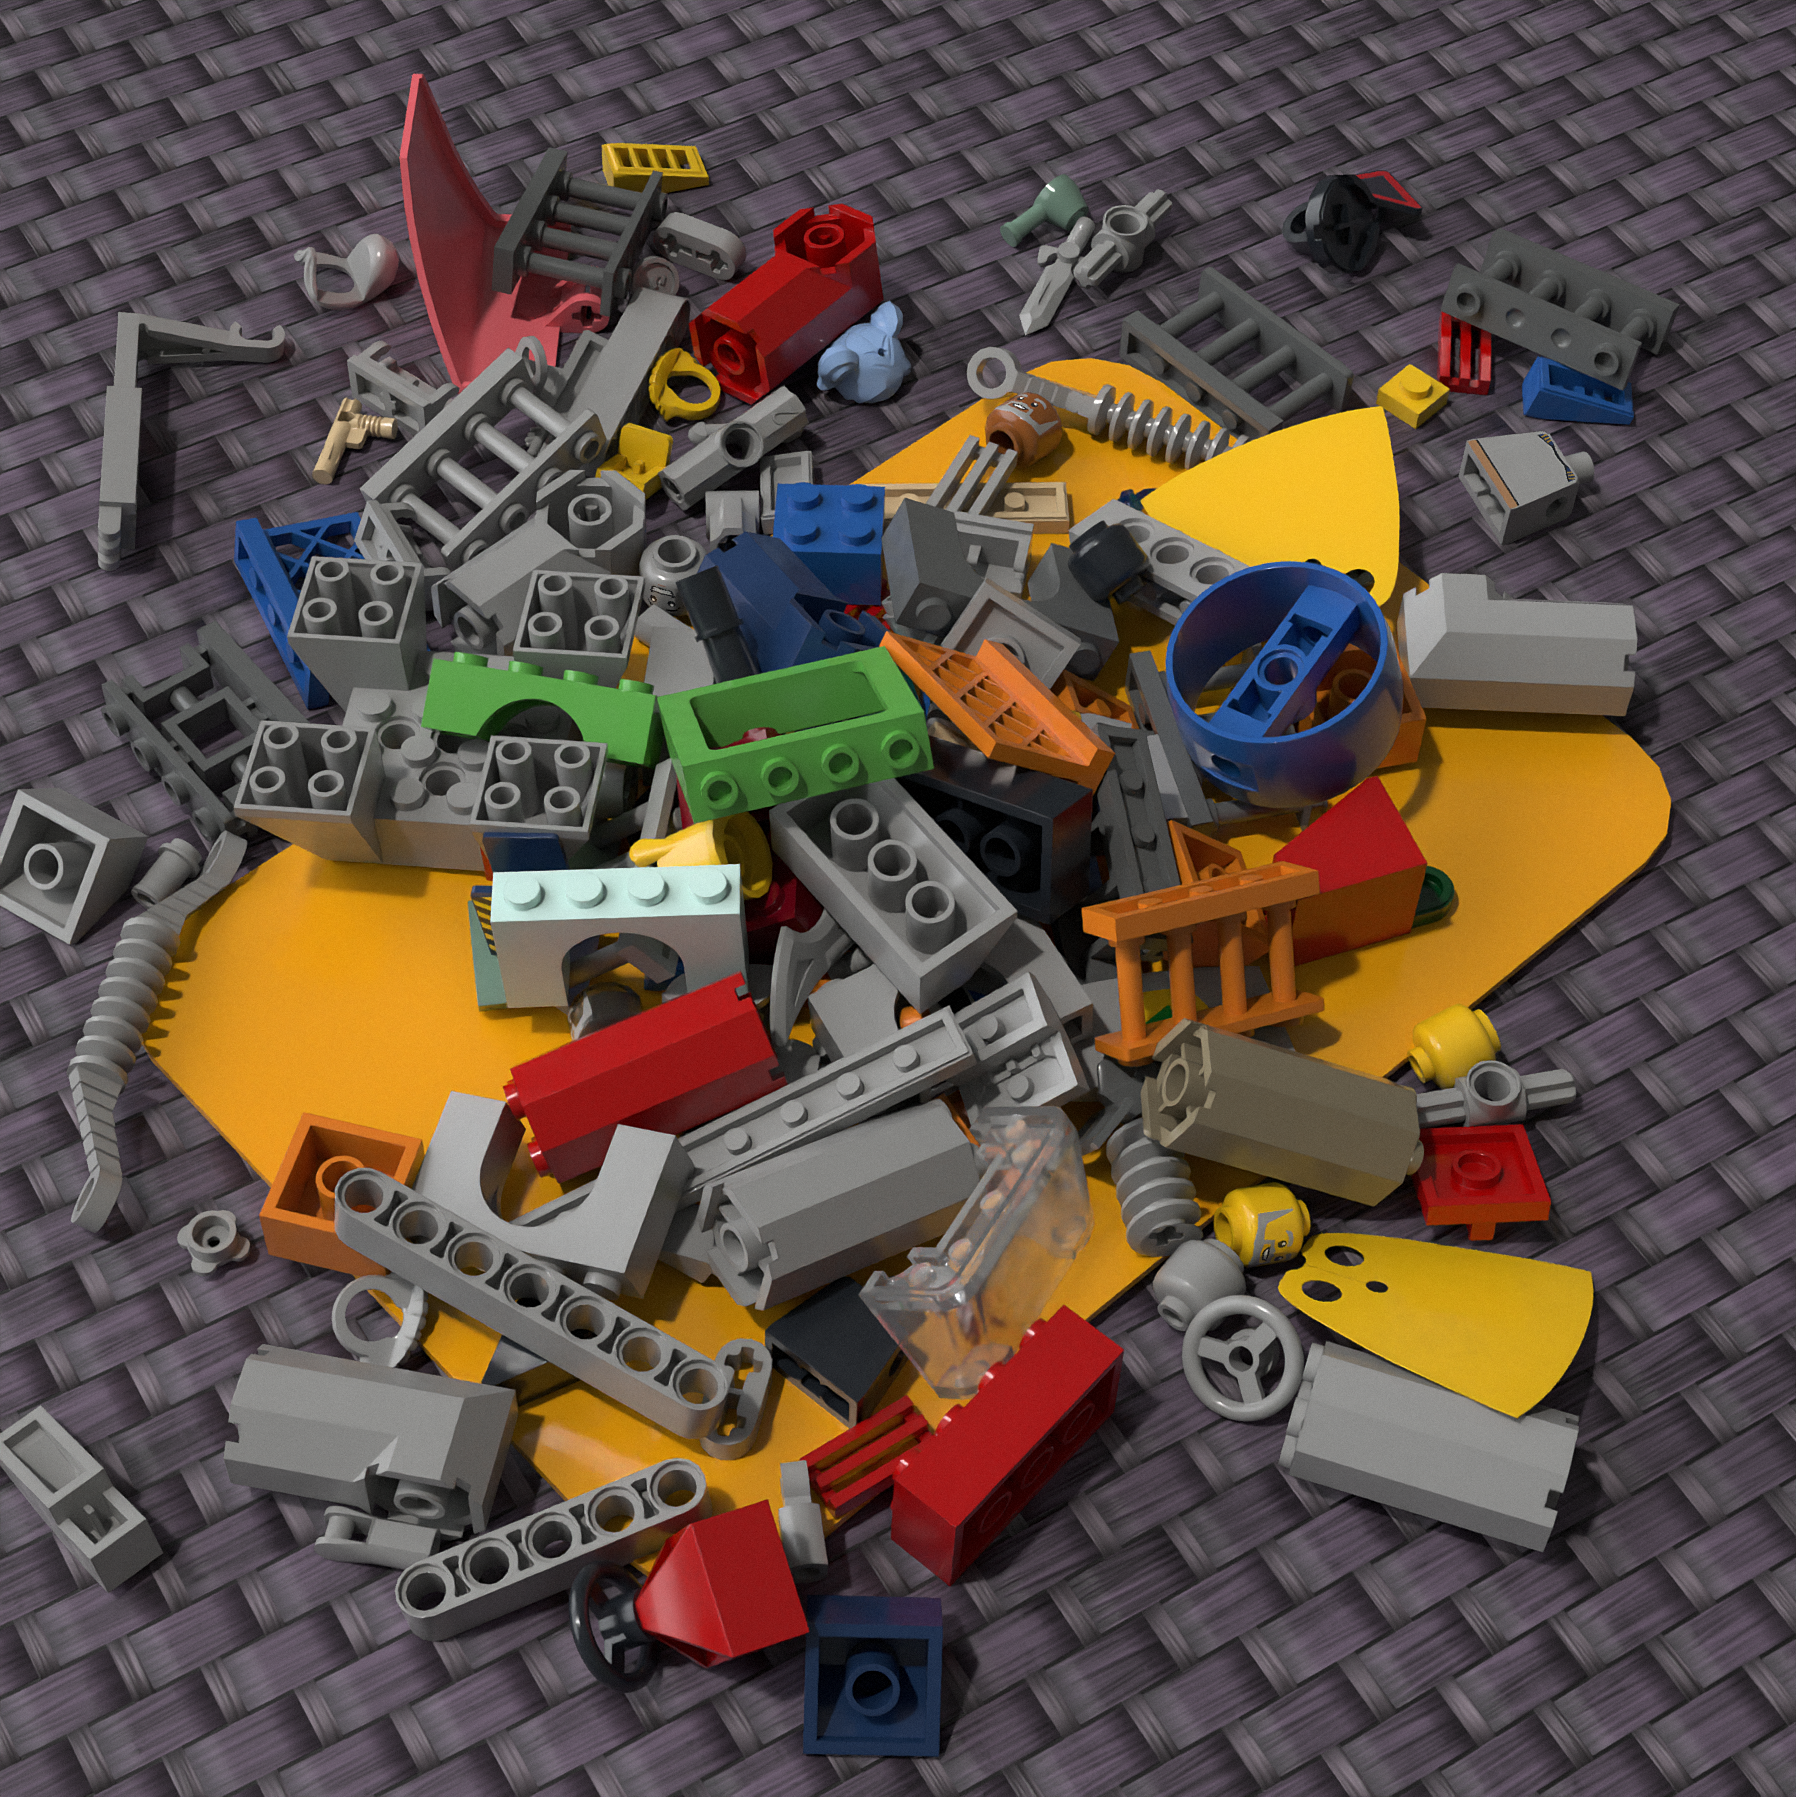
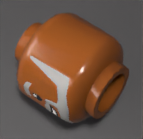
(1026, 426)

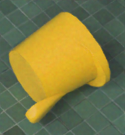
(714, 842)

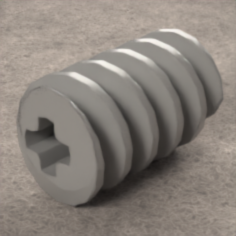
(1152, 1192)

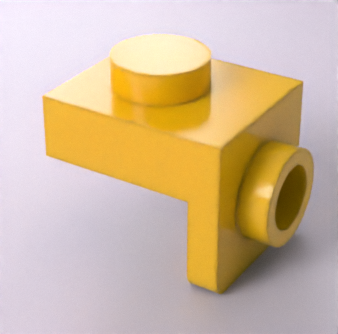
(640, 457)

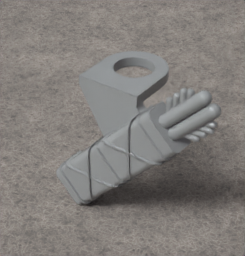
(555, 385)

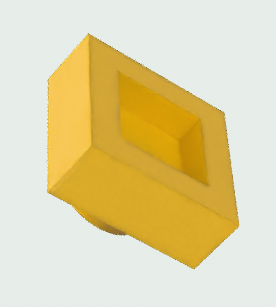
(1412, 396)

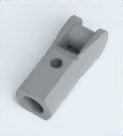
(387, 1544)

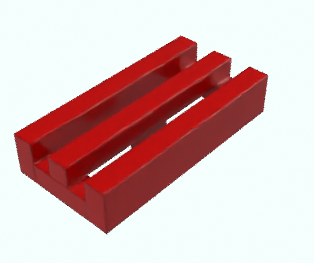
(1463, 383)
(855, 1438)

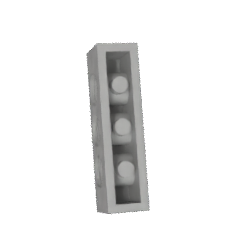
(1178, 563)

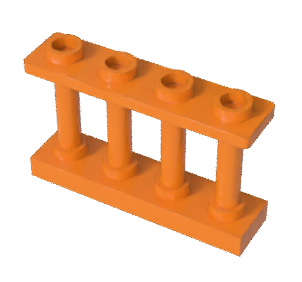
(1175, 914)

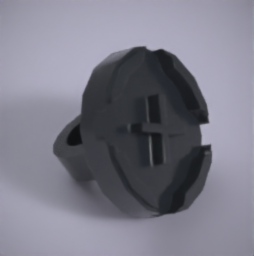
(1336, 223)

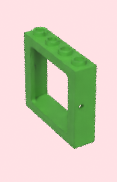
(799, 762)

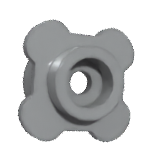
(211, 1227)

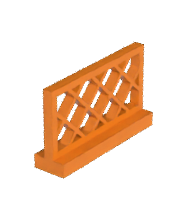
(1004, 708)

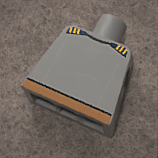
(1522, 482)

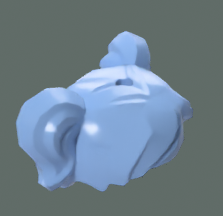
(854, 361)

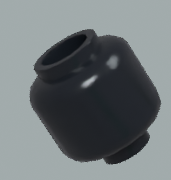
(1108, 563)

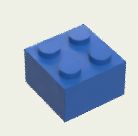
(836, 535)

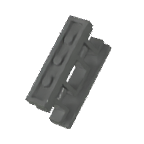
(183, 769)
(1137, 851)

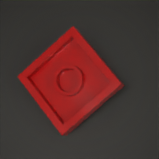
(1479, 1178)

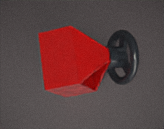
(710, 1595)

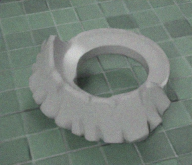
(387, 1351)

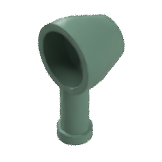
(1057, 204)

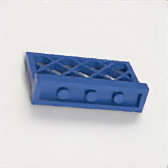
(273, 588)

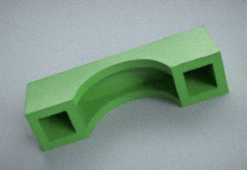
(478, 701)

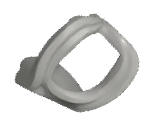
(370, 266)

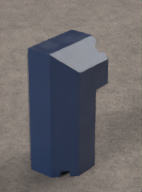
(786, 608)

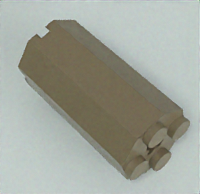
(1281, 1113)

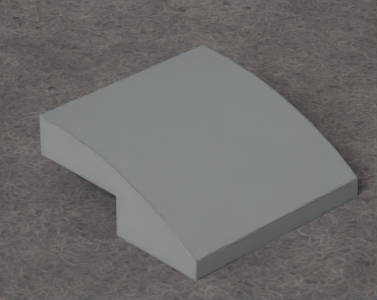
(1018, 1051)

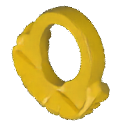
(681, 363)

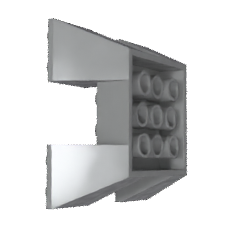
(417, 796)

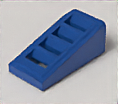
(1569, 395)

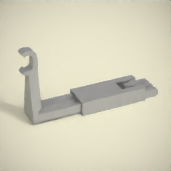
(159, 343)

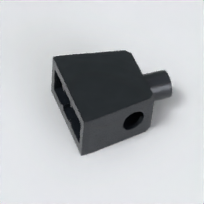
(836, 1351)

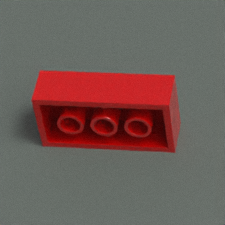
(1004, 1443)

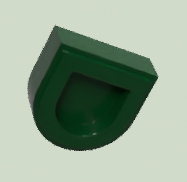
(1434, 897)

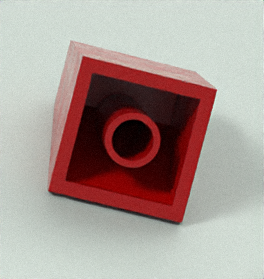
(1366, 875)

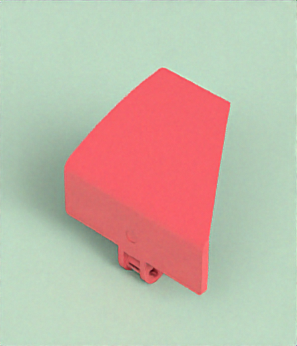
(453, 255)

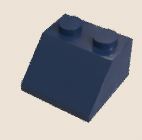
(873, 1675)

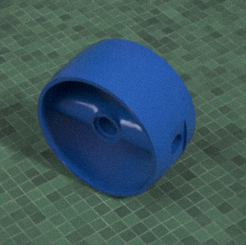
(1309, 621)

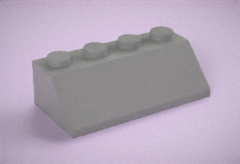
(894, 885)

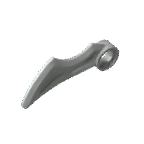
(798, 967)

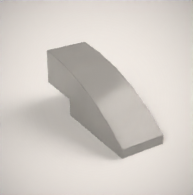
(77, 1499)

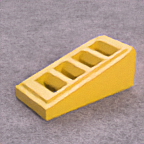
(631, 166)

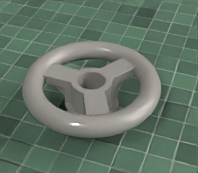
(1265, 1352)

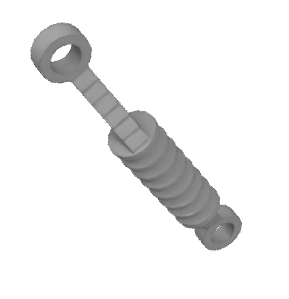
(1102, 410)
(122, 1017)

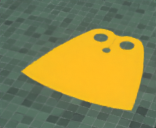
(1298, 497)
(1453, 1314)

